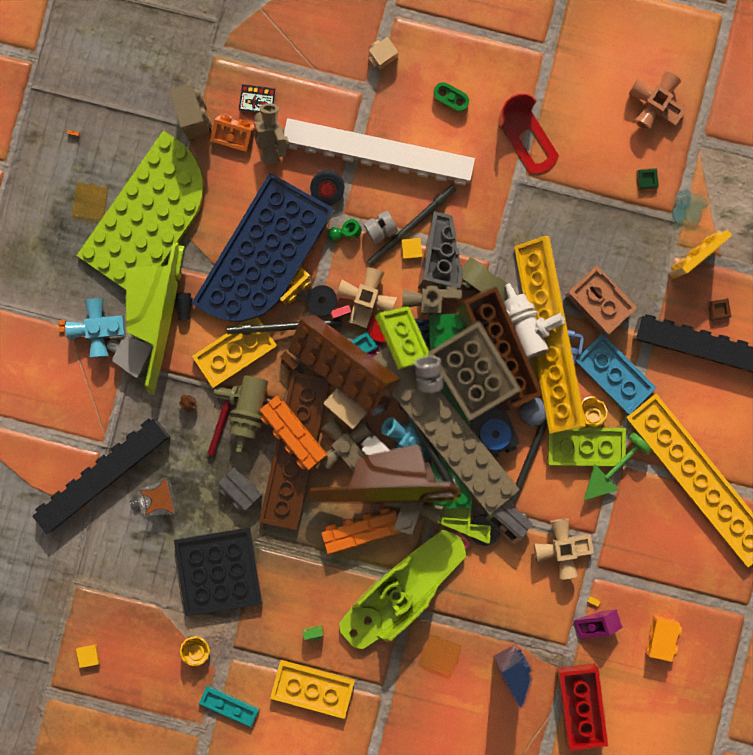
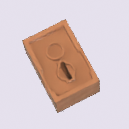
(600, 301)

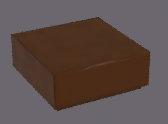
(719, 309)

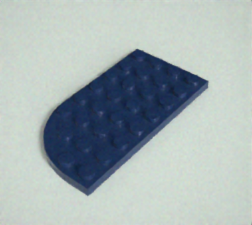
(264, 252)

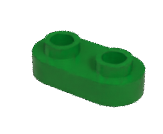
(452, 95)

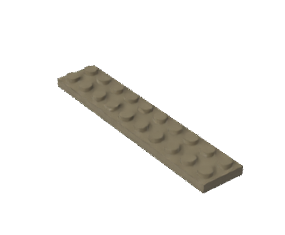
(451, 438)

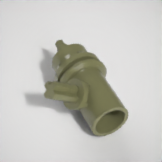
(248, 402)

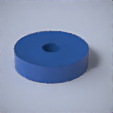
(503, 437)

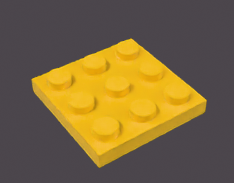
(699, 253)

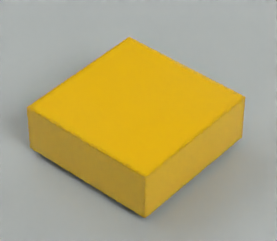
(411, 248)
(88, 655)

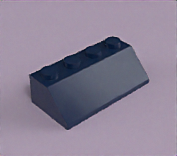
(515, 672)

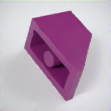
(598, 624)

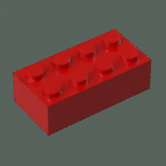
(582, 706)

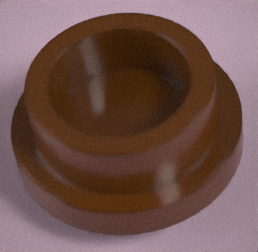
(188, 403)

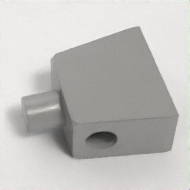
(131, 355)

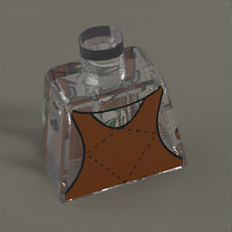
(156, 499)

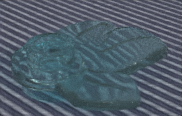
(691, 209)

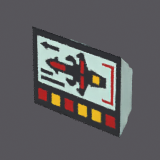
(254, 96)

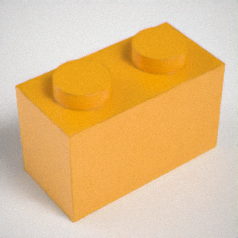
(663, 638)

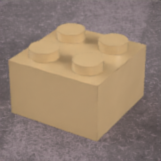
(345, 408)

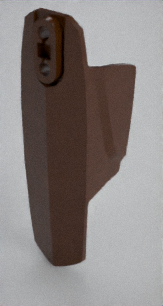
(389, 478)

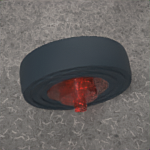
(327, 187)

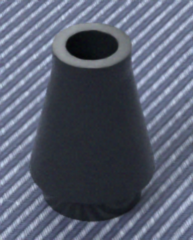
(183, 305)

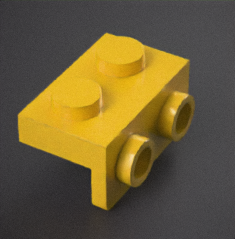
(301, 282)

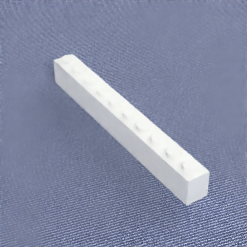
(379, 151)

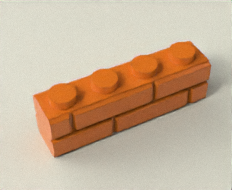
(293, 433)
(360, 532)

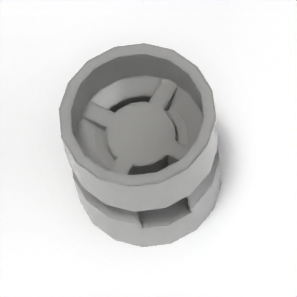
(374, 230)
(428, 374)

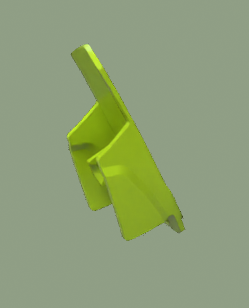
(151, 305)
(402, 591)

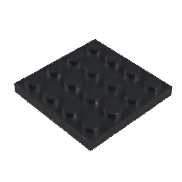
(218, 571)

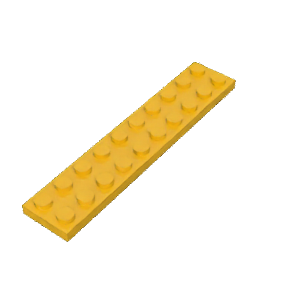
(555, 365)
(696, 475)

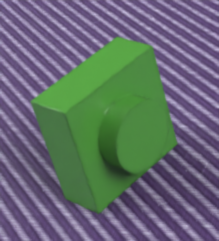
(313, 633)

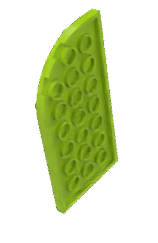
(148, 212)

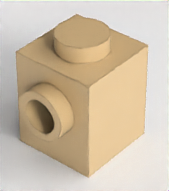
(382, 53)

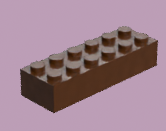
(491, 312)
(343, 364)

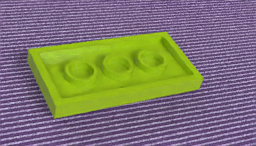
(587, 446)

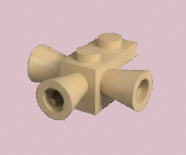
(365, 297)
(564, 548)

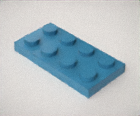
(615, 374)

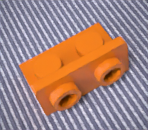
(232, 132)

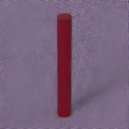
(219, 428)

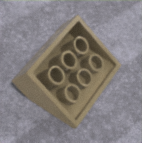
(475, 371)

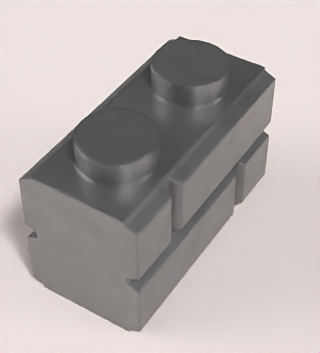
(239, 489)
(510, 521)

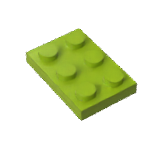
(402, 336)

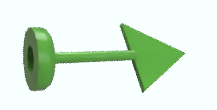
(600, 483)

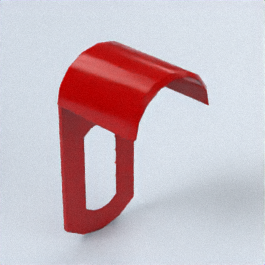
(518, 117)

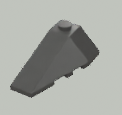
(441, 256)

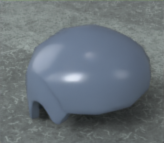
(533, 412)

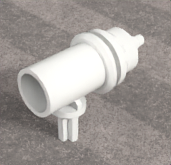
(529, 330)

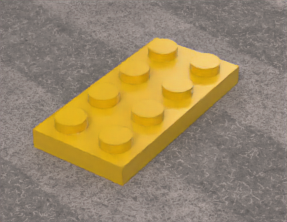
(233, 353)
(312, 689)

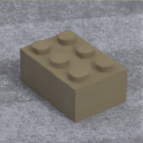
(191, 111)

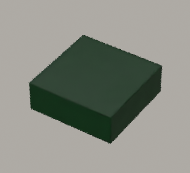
(647, 179)

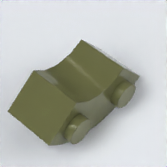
(479, 278)

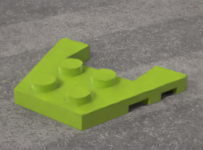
(460, 520)

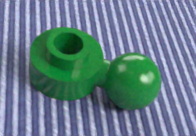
(335, 234)

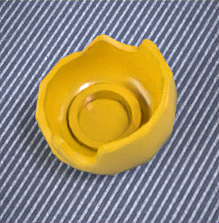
(594, 411)
(194, 651)

